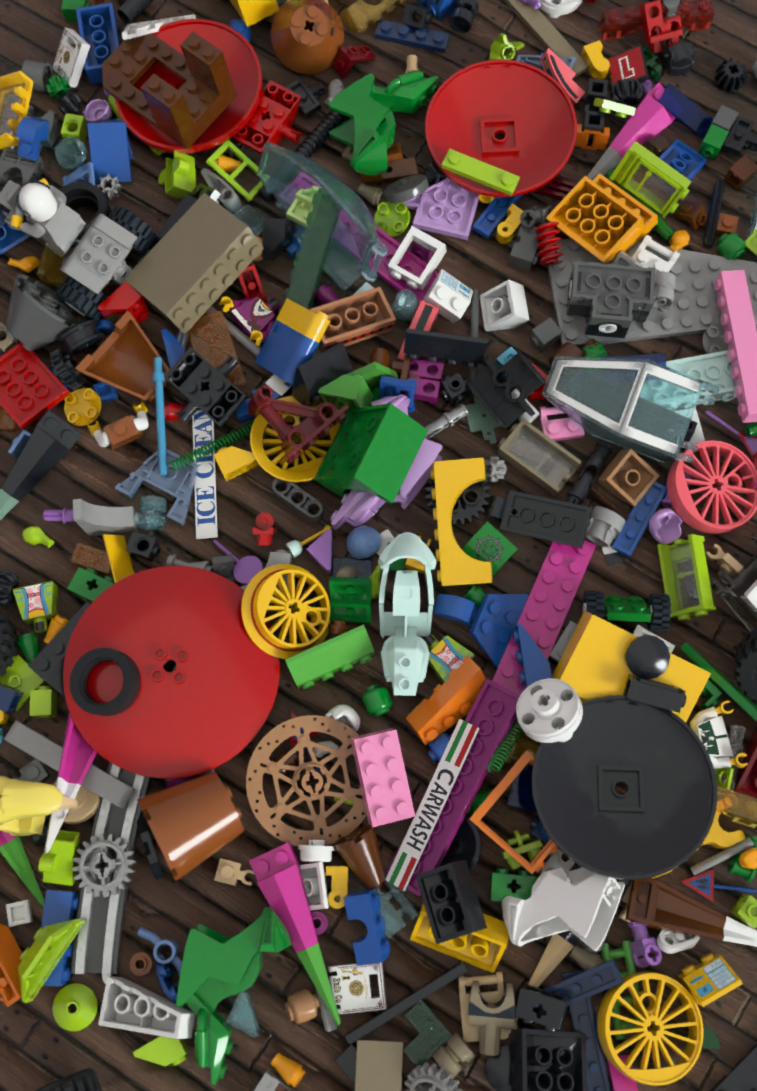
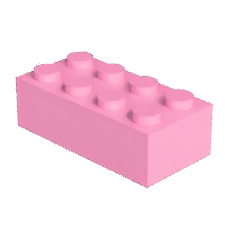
(382, 777)

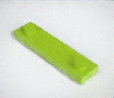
(480, 172)

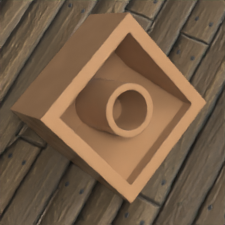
(628, 477)

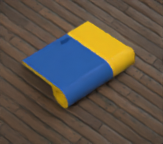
(292, 340)

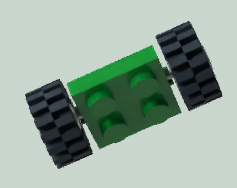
(634, 609)

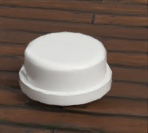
(316, 851)

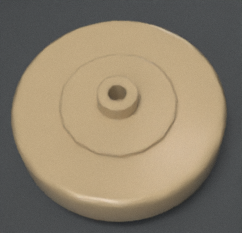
(87, 806)

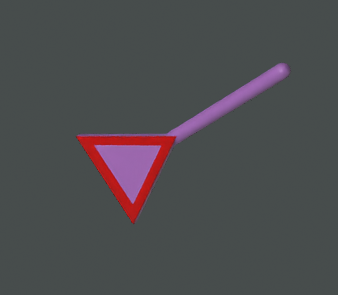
(749, 442)

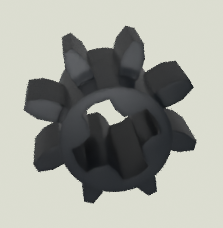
(69, 103)
(434, 174)

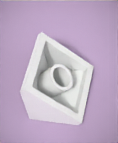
(315, 885)

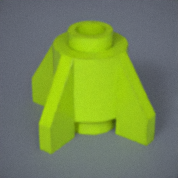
(502, 49)

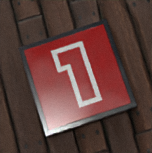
(628, 64)

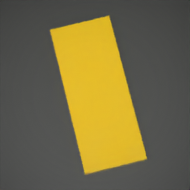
(118, 556)

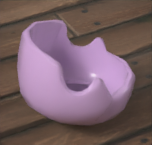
(97, 111)

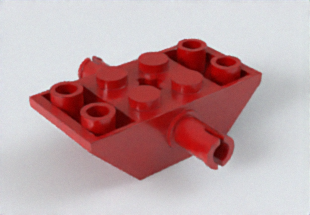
(271, 119)

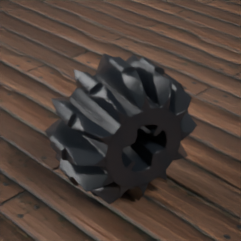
(731, 75)
(627, 91)
(8, 582)

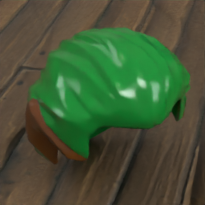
(595, 349)

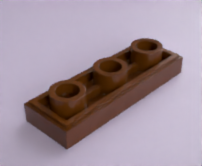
(397, 170)

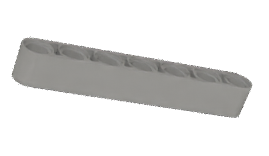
(50, 753)

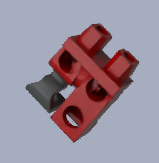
(659, 28)

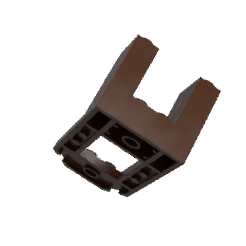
(177, 113)

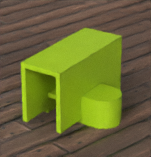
(179, 175)
(58, 861)

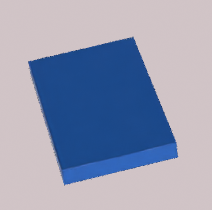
(110, 150)

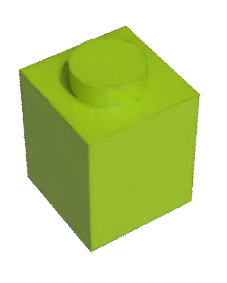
(43, 702)

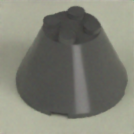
(37, 314)

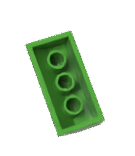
(330, 657)

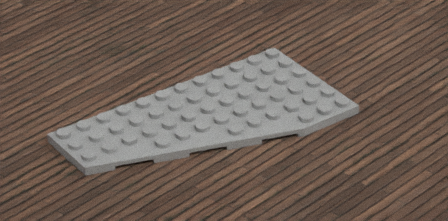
(694, 297)

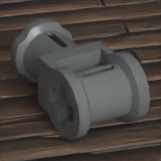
(535, 215)

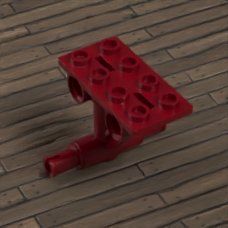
(305, 432)

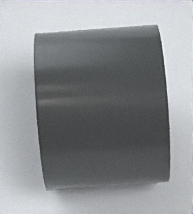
(38, 72)

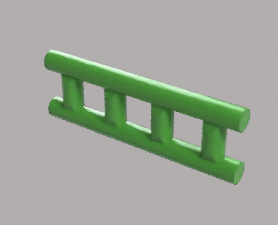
(625, 952)

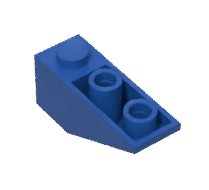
(532, 660)

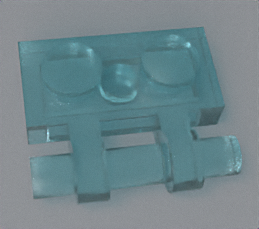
(392, 917)

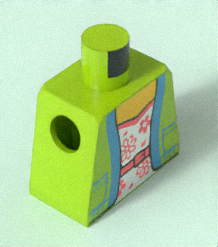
(37, 604)
(445, 656)

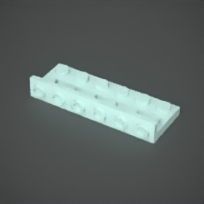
(709, 368)

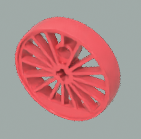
(722, 492)

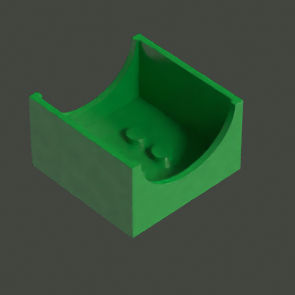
(371, 452)

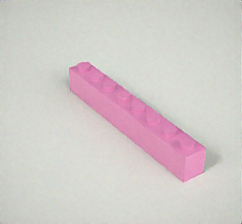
(740, 337)

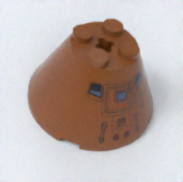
(307, 36)

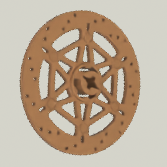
(319, 821)

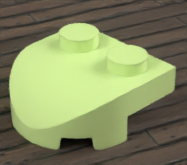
(302, 206)

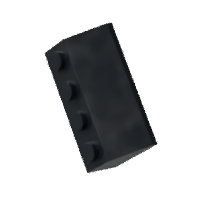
(444, 346)

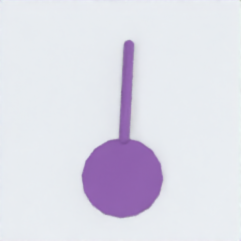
(245, 568)

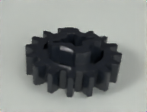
(64, 369)

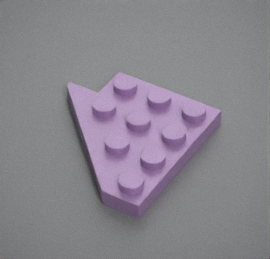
(445, 209)

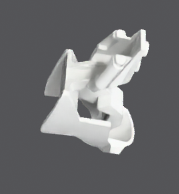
(564, 902)

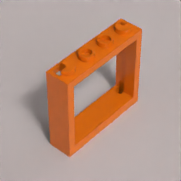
(549, 848)

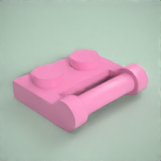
(559, 428)

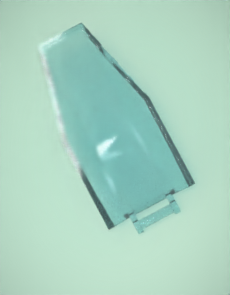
(355, 234)

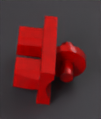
(264, 530)

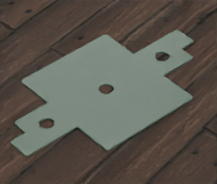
(478, 422)

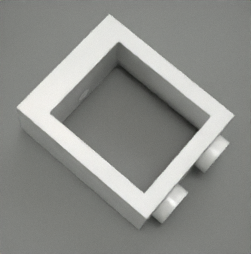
(427, 242)

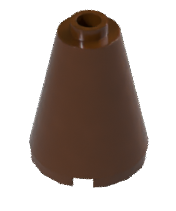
(362, 856)

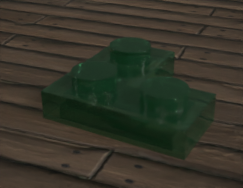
(431, 1033)

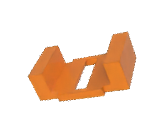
(599, 141)

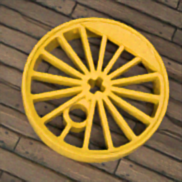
(653, 1038)

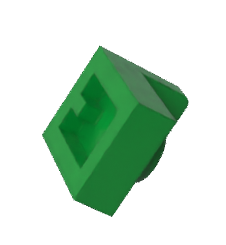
(712, 693)

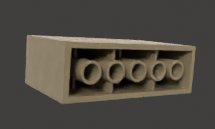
(195, 263)

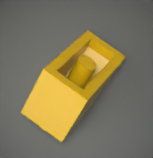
(234, 461)

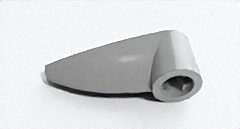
(227, 194)

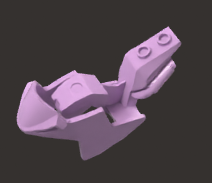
(361, 506)

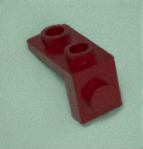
(348, 55)

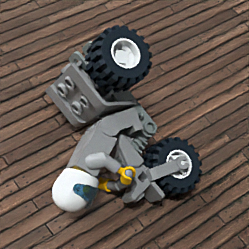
(96, 253)

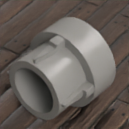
(604, 526)

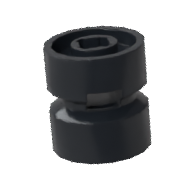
(463, 15)

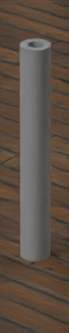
(721, 856)

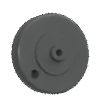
(406, 188)

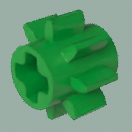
(57, 86)

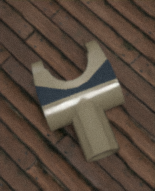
(491, 1017)

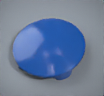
(164, 975)

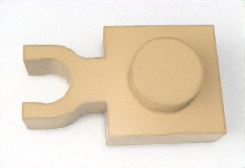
(230, 872)

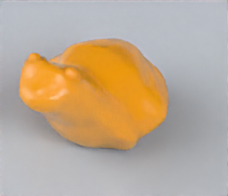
(679, 240)
(26, 264)
(748, 858)

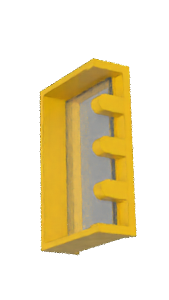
(14, 105)

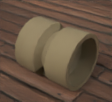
(454, 1055)

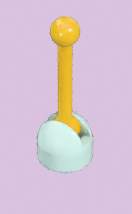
(296, 547)

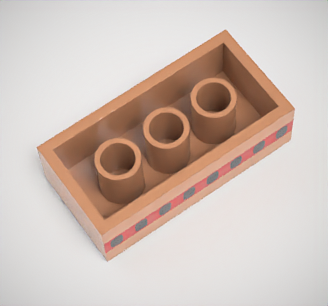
(356, 319)

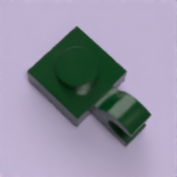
(652, 65)

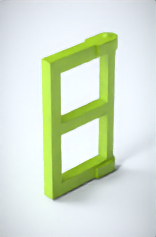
(230, 179)

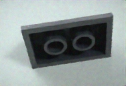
(318, 373)
(451, 901)

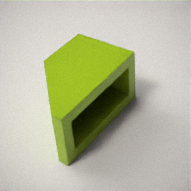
(163, 1051)

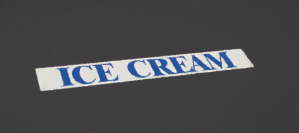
(205, 478)

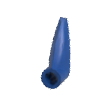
(173, 347)

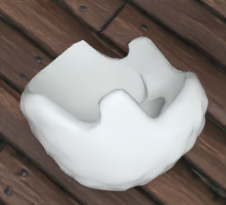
(346, 715)

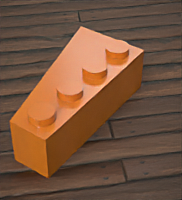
(448, 702)

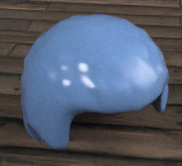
(363, 542)

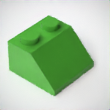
(347, 390)

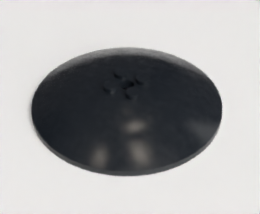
(666, 780)

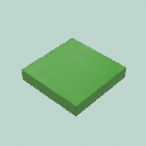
(373, 372)

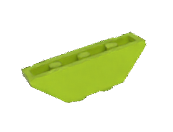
(44, 955)

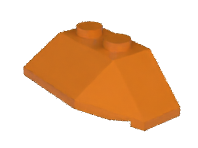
(9, 962)

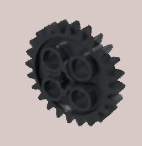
(472, 509)

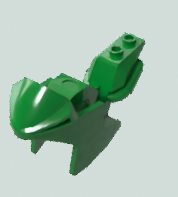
(372, 118)
(219, 968)

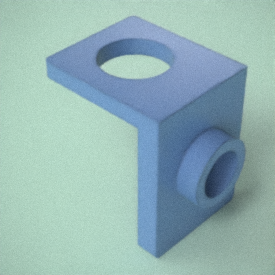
(18, 444)

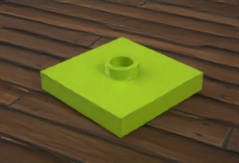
(21, 678)

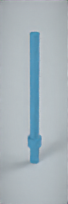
(159, 379)

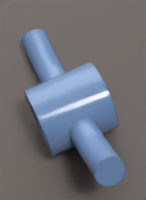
(158, 942)

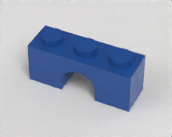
(366, 907)

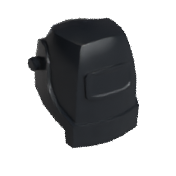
(678, 58)

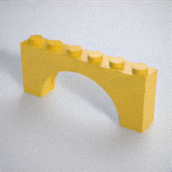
(450, 481)

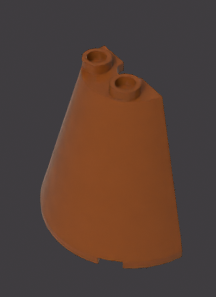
(125, 360)

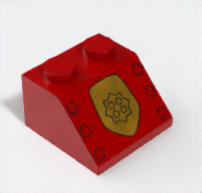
(122, 300)

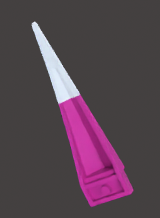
(74, 765)

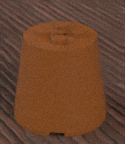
(192, 821)

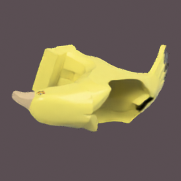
(26, 805)

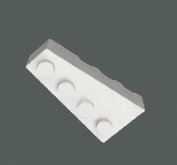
(143, 1011)

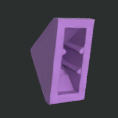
(321, 551)

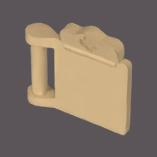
(472, 1033)

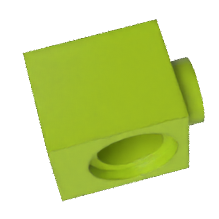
(75, 127)
(746, 910)

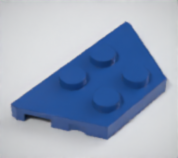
(496, 623)

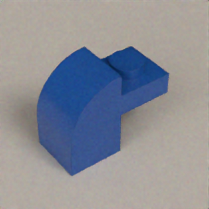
(30, 133)
(455, 609)

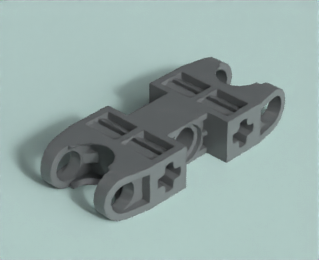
(17, 166)

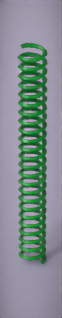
(212, 444)
(503, 744)

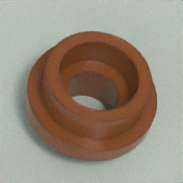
(338, 627)
(146, 958)

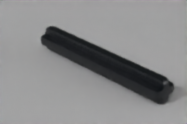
(713, 215)

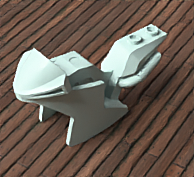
(404, 652)

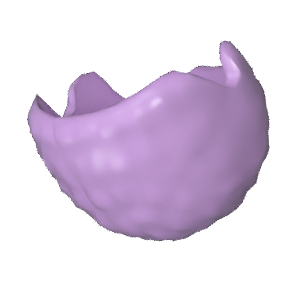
(665, 526)

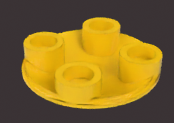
(82, 406)

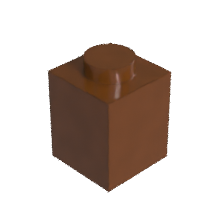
(741, 173)

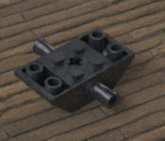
(195, 376)

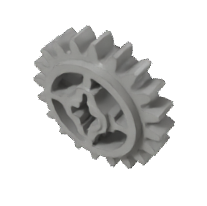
(104, 874)
(436, 1079)

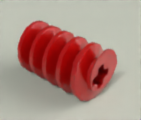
(547, 244)

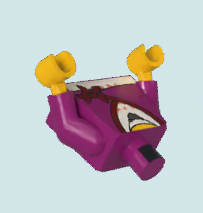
(252, 316)

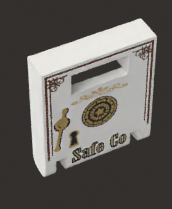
(71, 60)
(353, 989)

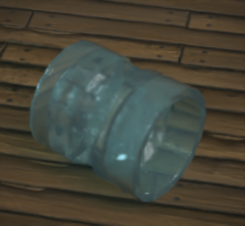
(152, 512)

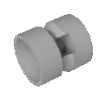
(664, 289)

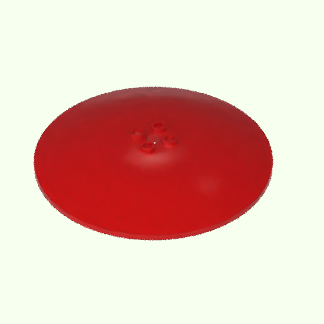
(183, 717)

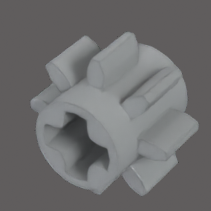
(112, 182)
(495, 469)

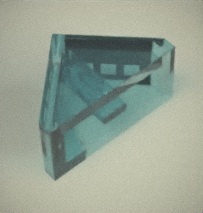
(243, 1015)

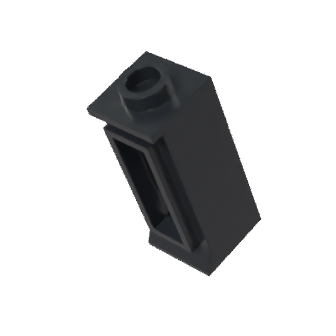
(655, 693)

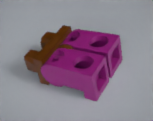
(426, 373)

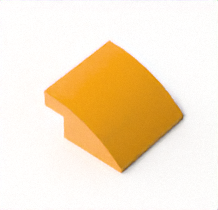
(602, 218)

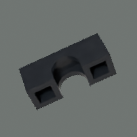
(592, 117)

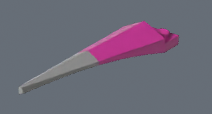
(647, 121)

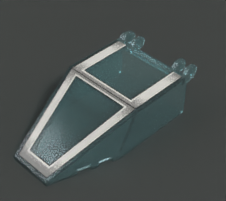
(629, 402)

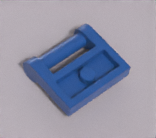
(392, 387)

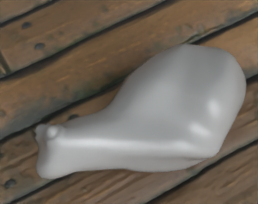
(335, 87)

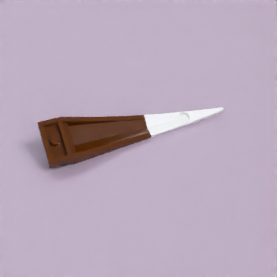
(668, 909)

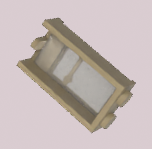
(538, 457)

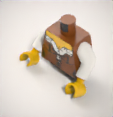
(123, 430)

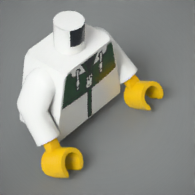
(713, 734)

